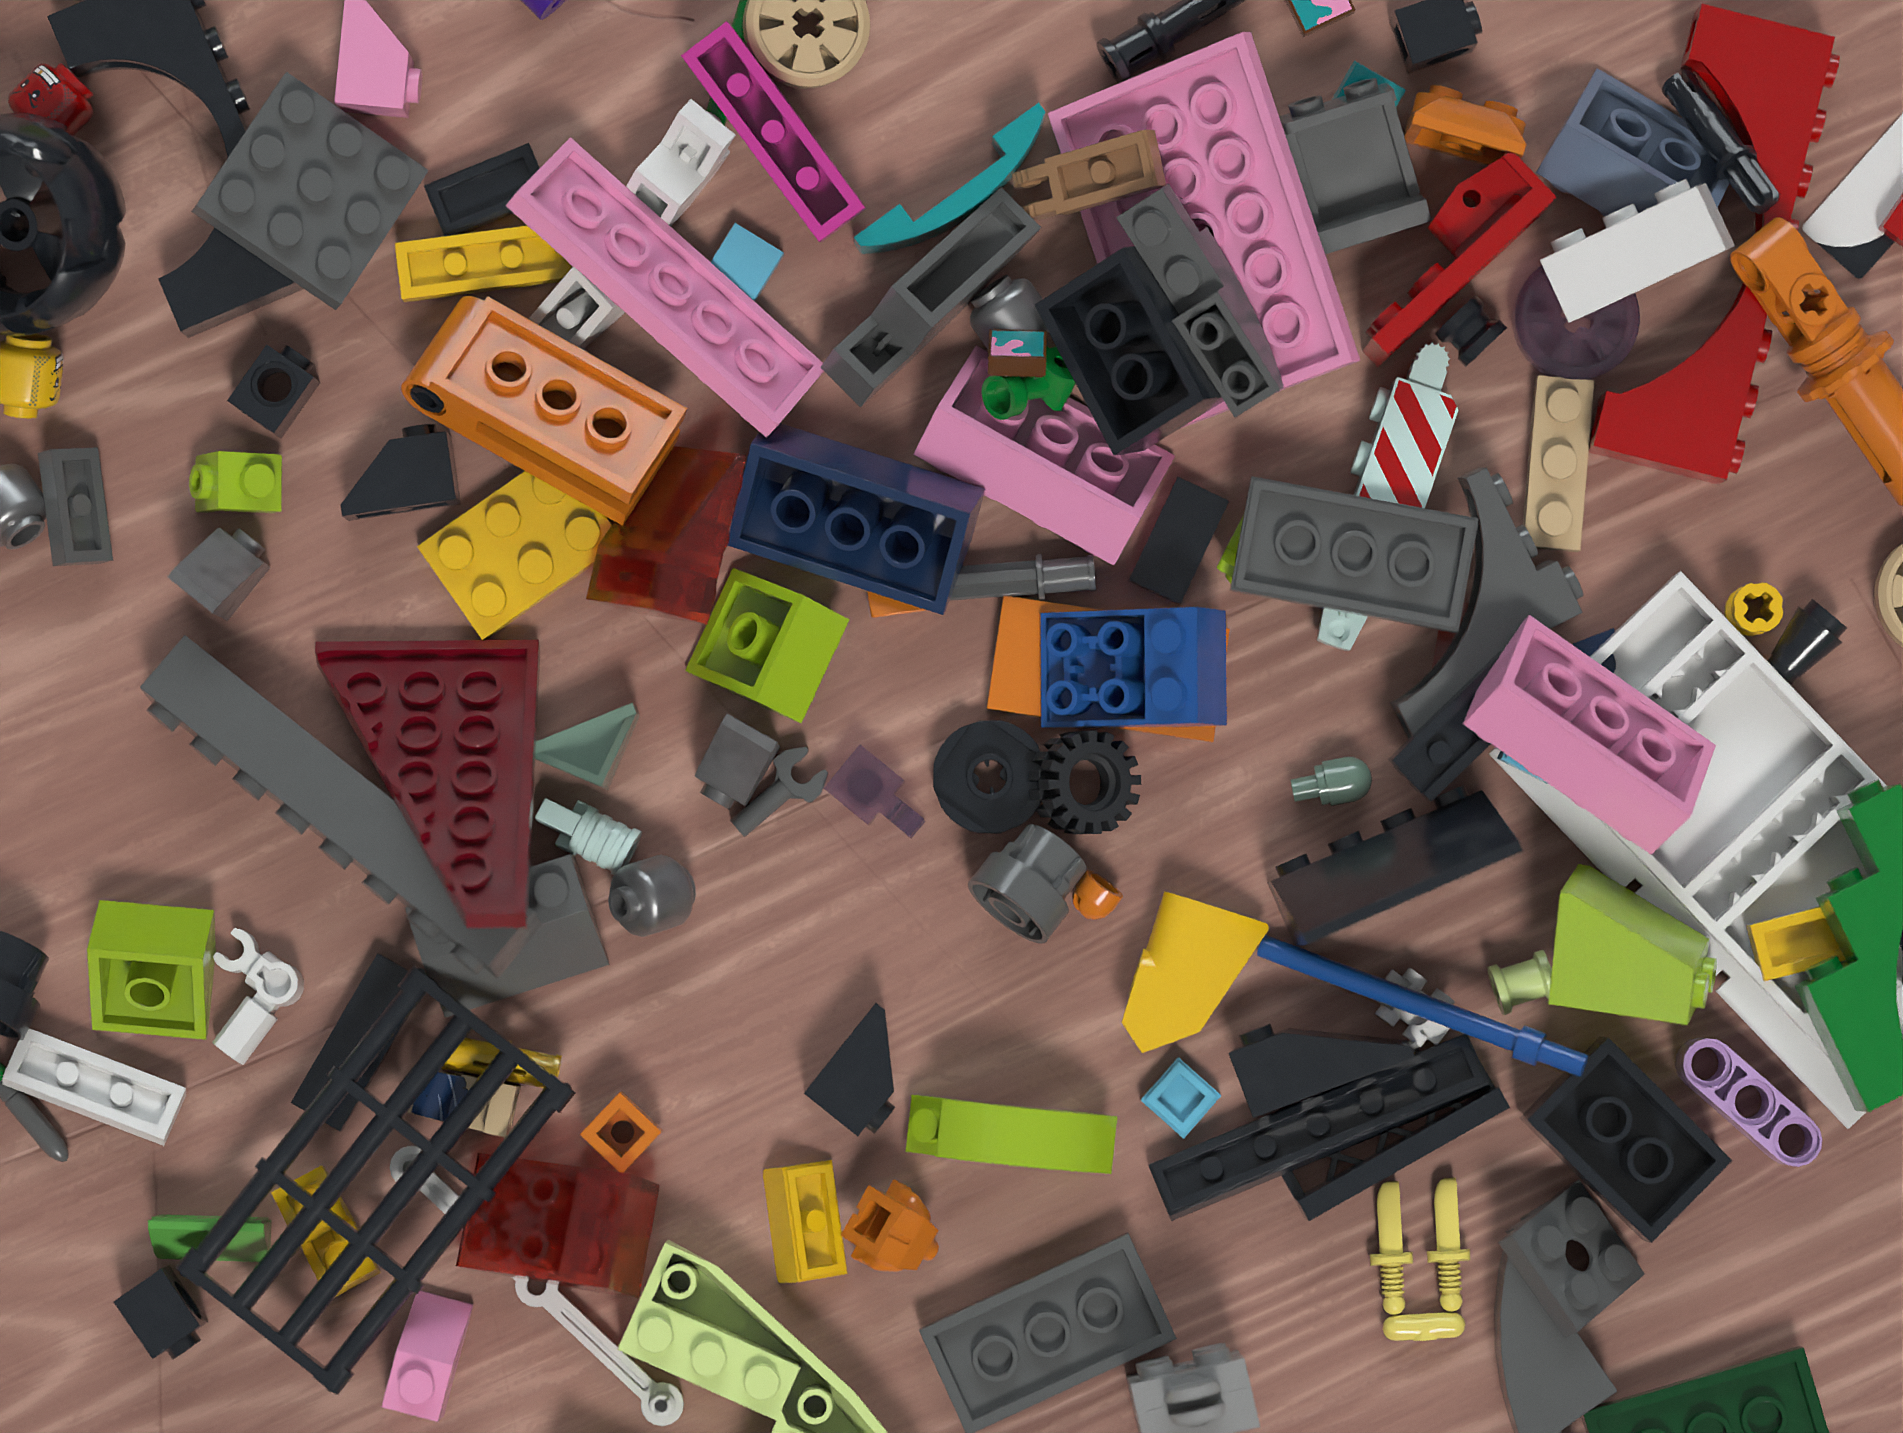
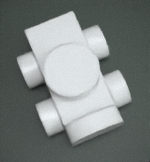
(1419, 1028)

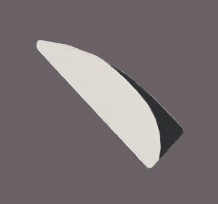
(1852, 213)

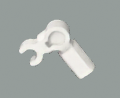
(275, 985)

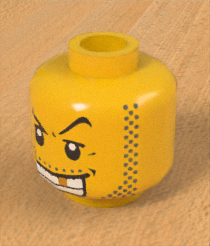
(29, 375)

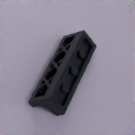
(1395, 1155)

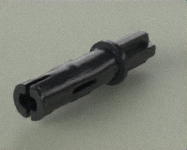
(1714, 133)

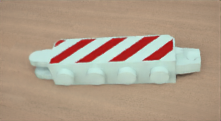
(1401, 458)

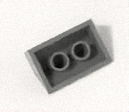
(559, 950)

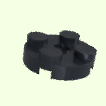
(956, 782)

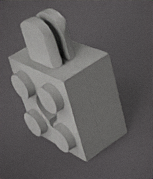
(1194, 1395)

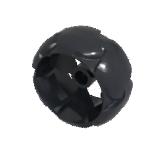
(68, 225)

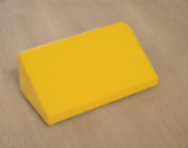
(804, 1221)

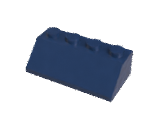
(855, 517)

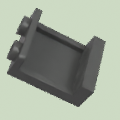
(1354, 165)

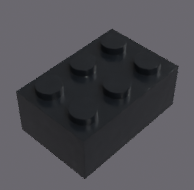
(1127, 353)
(1626, 1140)

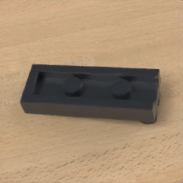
(1443, 743)

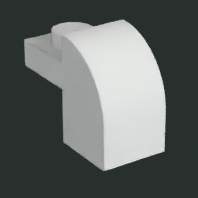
(682, 162)

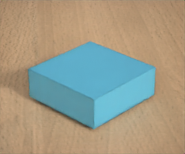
(747, 260)
(1180, 1097)

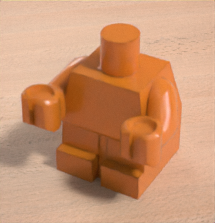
(891, 1229)

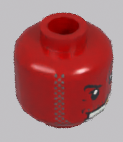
(54, 95)

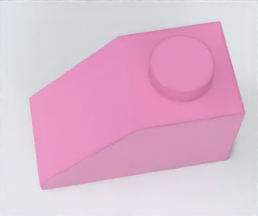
(373, 66)
(427, 1356)

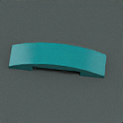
(897, 229)

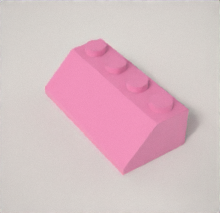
(1043, 463)
(1591, 736)

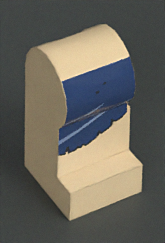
(448, 1089)

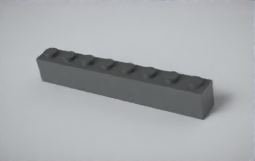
(318, 794)

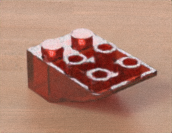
(673, 540)
(563, 1227)

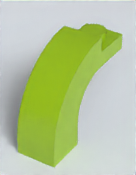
(1011, 1135)

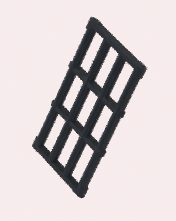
(319, 1204)

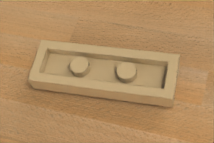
(1558, 462)

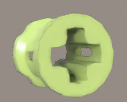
(1521, 982)

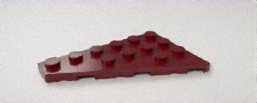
(457, 753)

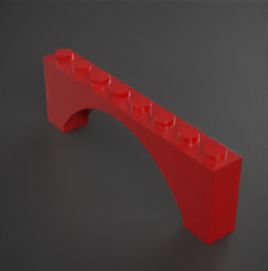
(1770, 90)

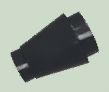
(1806, 641)

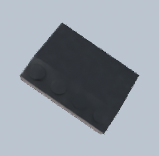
(1391, 866)

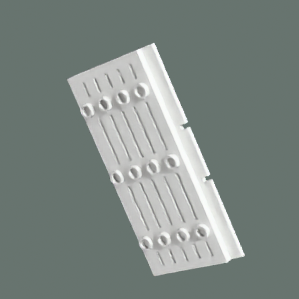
(1761, 823)

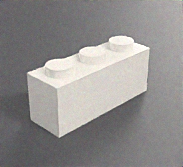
(1635, 249)

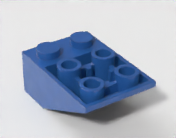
(1134, 668)

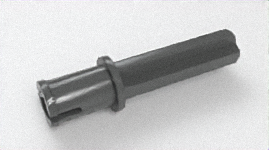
(1025, 578)

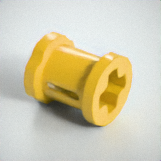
(1771, 609)

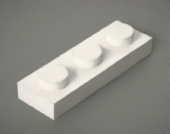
(94, 1086)

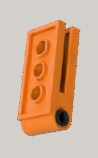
(545, 405)

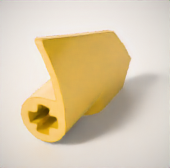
(1186, 969)

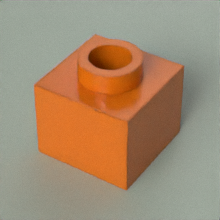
(601, 1138)

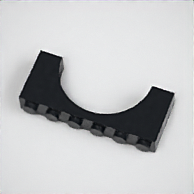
(173, 43)

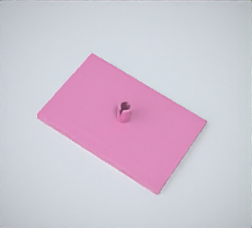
(1236, 178)

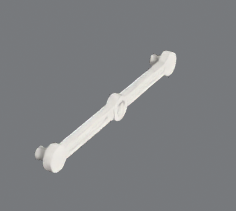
(660, 1402)

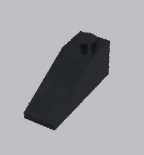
(1302, 1063)

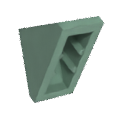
(591, 748)

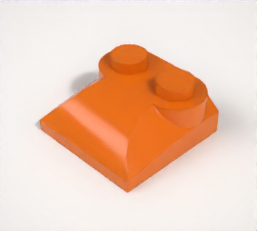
(1464, 129)

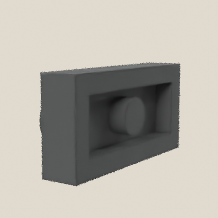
(75, 506)

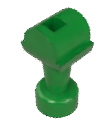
(1010, 394)

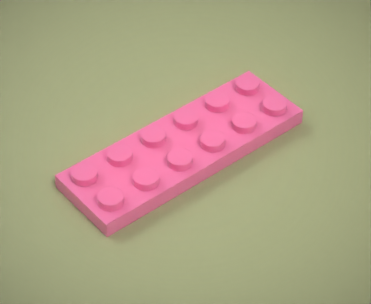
(667, 286)

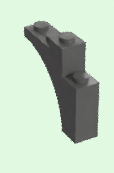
(1501, 598)

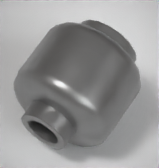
(1006, 307)
(20, 507)
(651, 895)

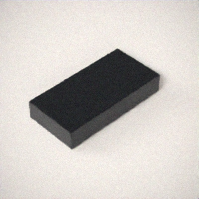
(480, 191)
(1178, 540)

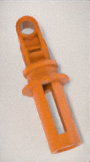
(1830, 345)

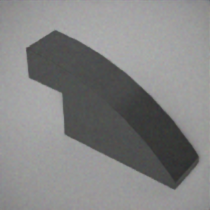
(930, 296)
(1541, 1373)

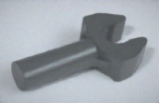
(780, 791)

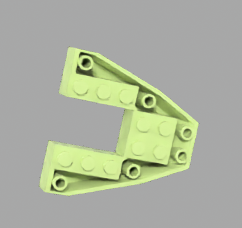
(721, 1339)

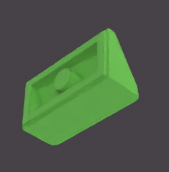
(175, 1234)

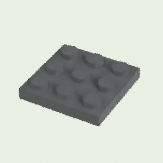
(310, 191)

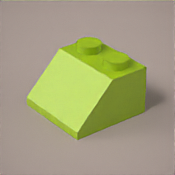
(767, 644)
(151, 969)

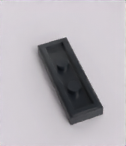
(363, 1009)

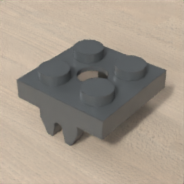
(1538, 1253)

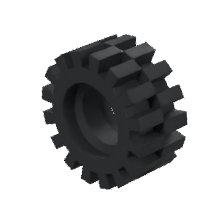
(1114, 782)

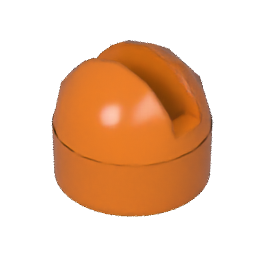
(1095, 896)

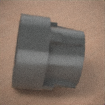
(1029, 883)

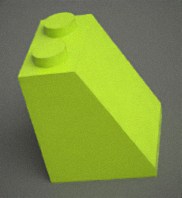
(1626, 954)

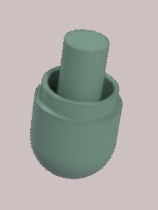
(1335, 782)

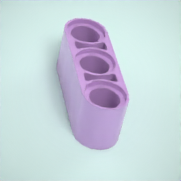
(1775, 1109)

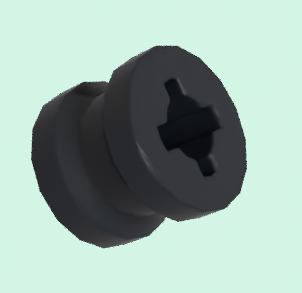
(1470, 330)

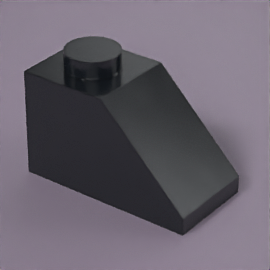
(406, 476)
(858, 1077)

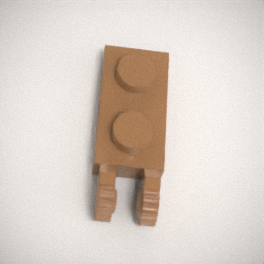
(1095, 174)

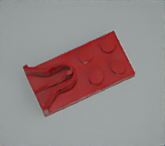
(1506, 203)

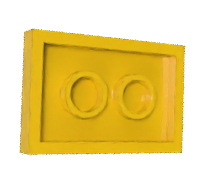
(514, 551)

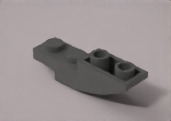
(1208, 297)

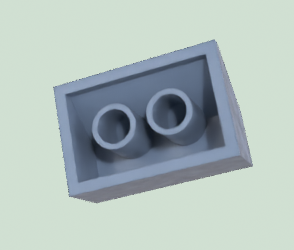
(1624, 150)

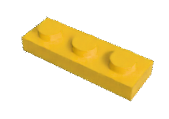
(476, 263)

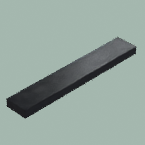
(1318, 1127)

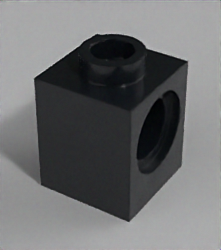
(1435, 31)
(278, 415)
(162, 1314)

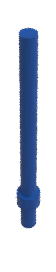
(1526, 1044)

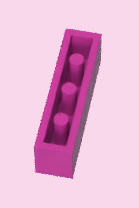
(773, 131)

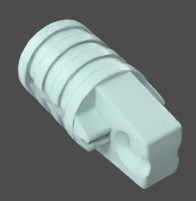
(590, 834)

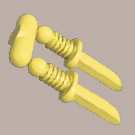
(1426, 1325)

